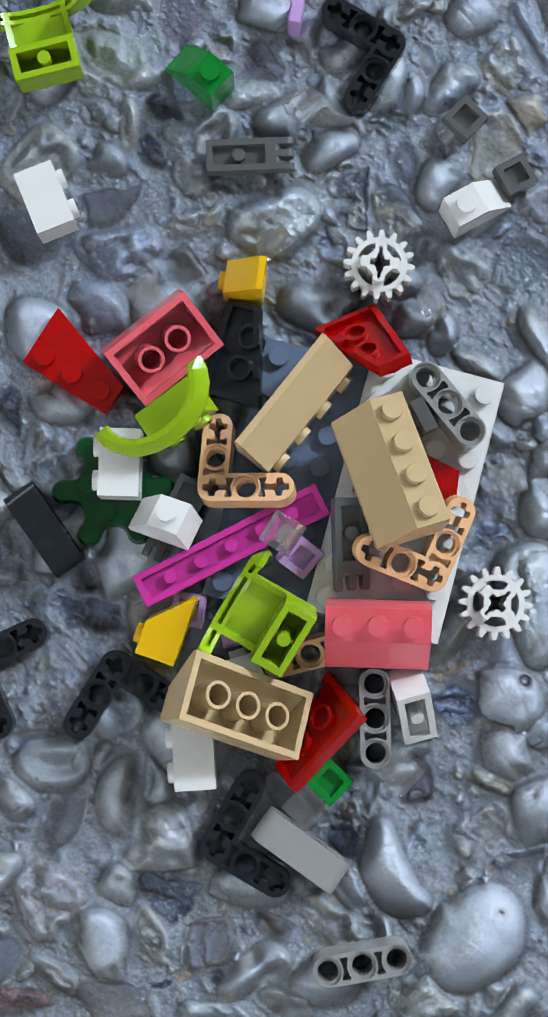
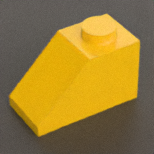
(244, 280)
(165, 632)

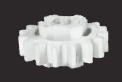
(366, 266)
(505, 614)

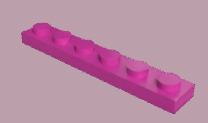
(223, 549)

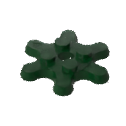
(103, 513)

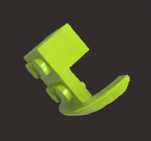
(43, 44)
(169, 416)
(261, 618)

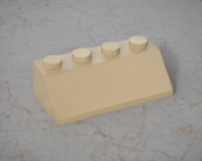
(295, 405)
(390, 471)
(238, 707)

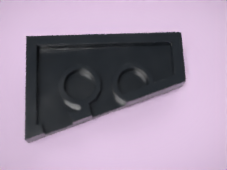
(237, 365)

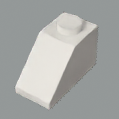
(473, 206)
(167, 520)
(412, 705)

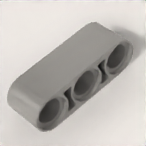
(444, 389)
(382, 732)
(300, 850)
(378, 968)

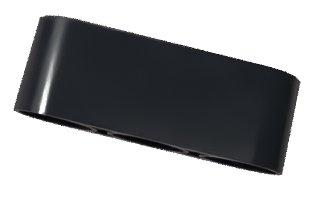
(44, 529)

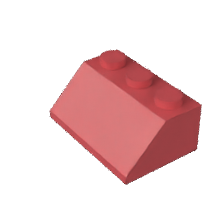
(160, 345)
(378, 633)

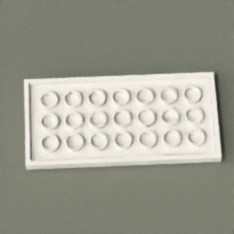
(484, 398)

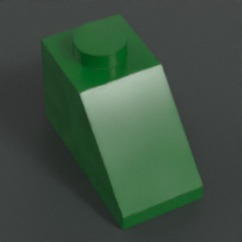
(202, 75)

